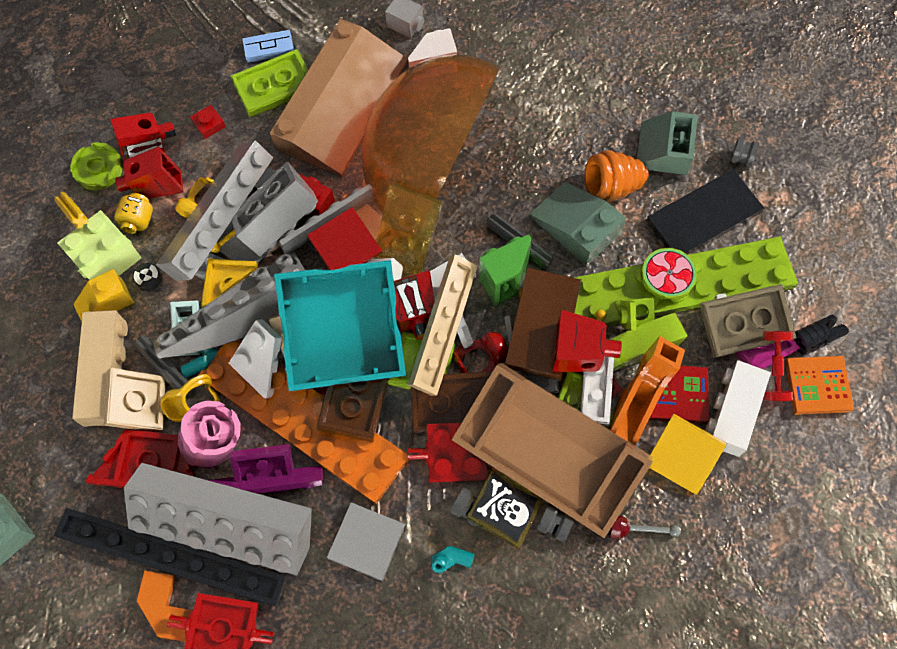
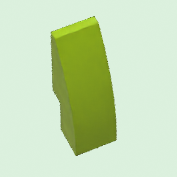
(639, 341)

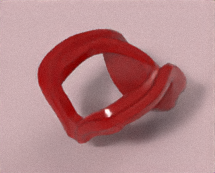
(492, 344)

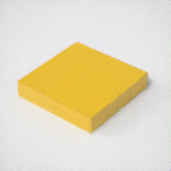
(686, 454)

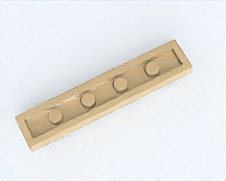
(442, 325)

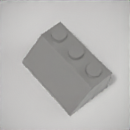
(273, 210)

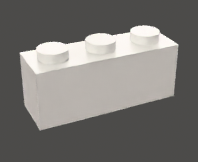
(738, 406)

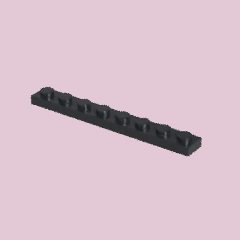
(172, 557)

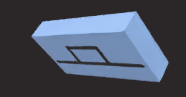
(267, 46)

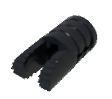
(819, 334)

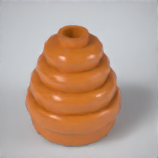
(614, 175)

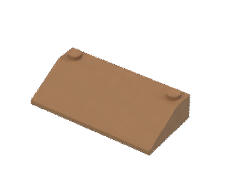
(336, 98)
(552, 449)

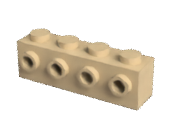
(99, 351)

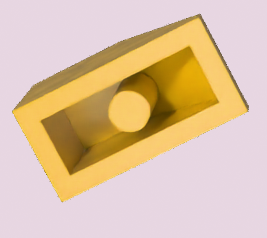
(103, 293)

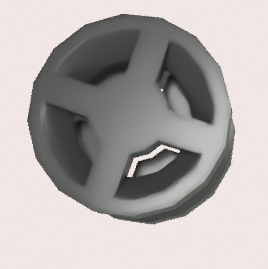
(744, 152)

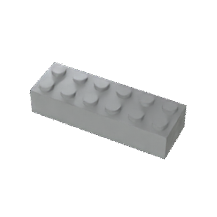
(218, 518)

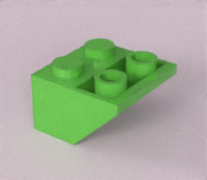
(504, 269)

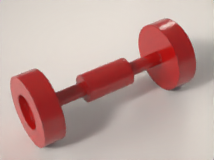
(778, 366)

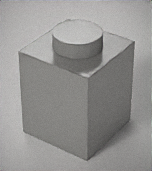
(405, 17)

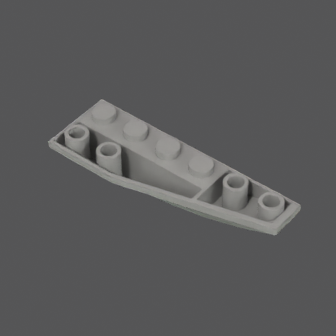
(230, 314)

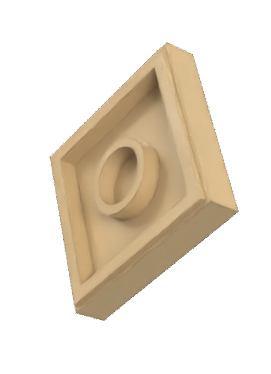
(133, 400)

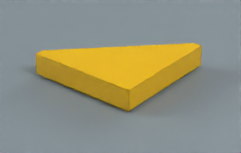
(223, 275)

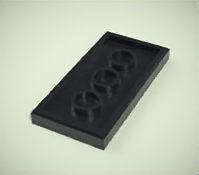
(705, 213)

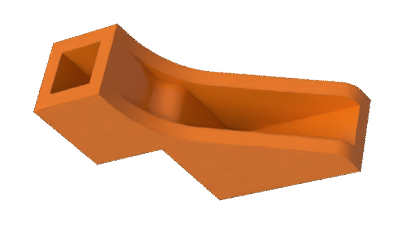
(643, 392)

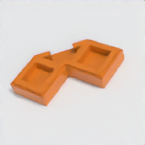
(155, 600)

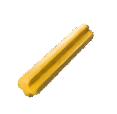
(71, 210)

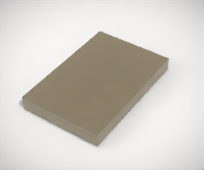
(739, 320)

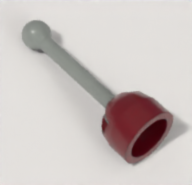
(622, 527)

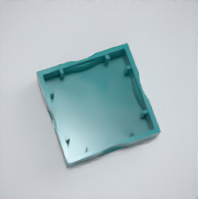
(339, 325)

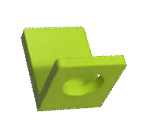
(627, 312)

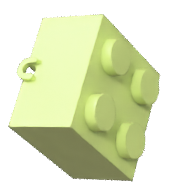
(99, 247)

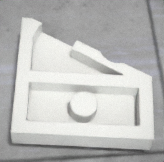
(257, 357)

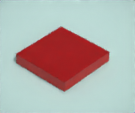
(344, 241)

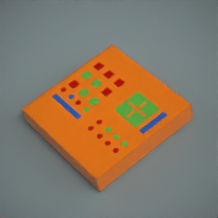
(819, 385)

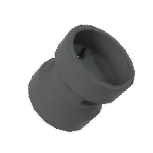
(463, 504)
(556, 523)

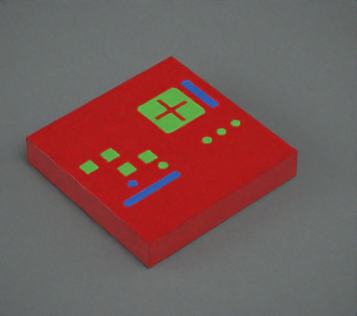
(685, 396)

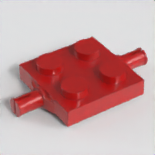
(447, 459)
(221, 624)

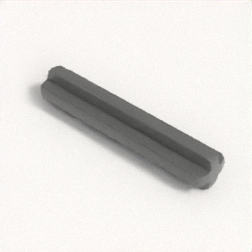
(509, 232)
(162, 365)

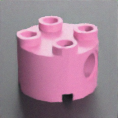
(208, 434)

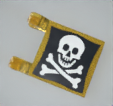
(505, 508)

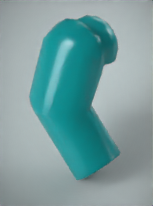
(199, 364)
(450, 556)

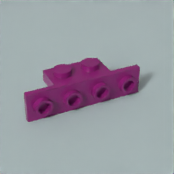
(269, 471)

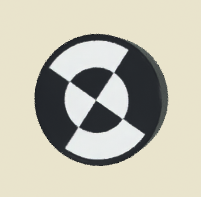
(147, 276)

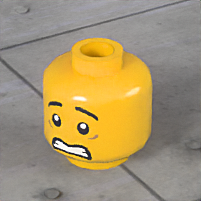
(133, 213)

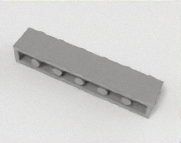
(214, 211)

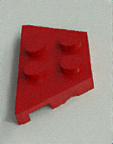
(136, 448)

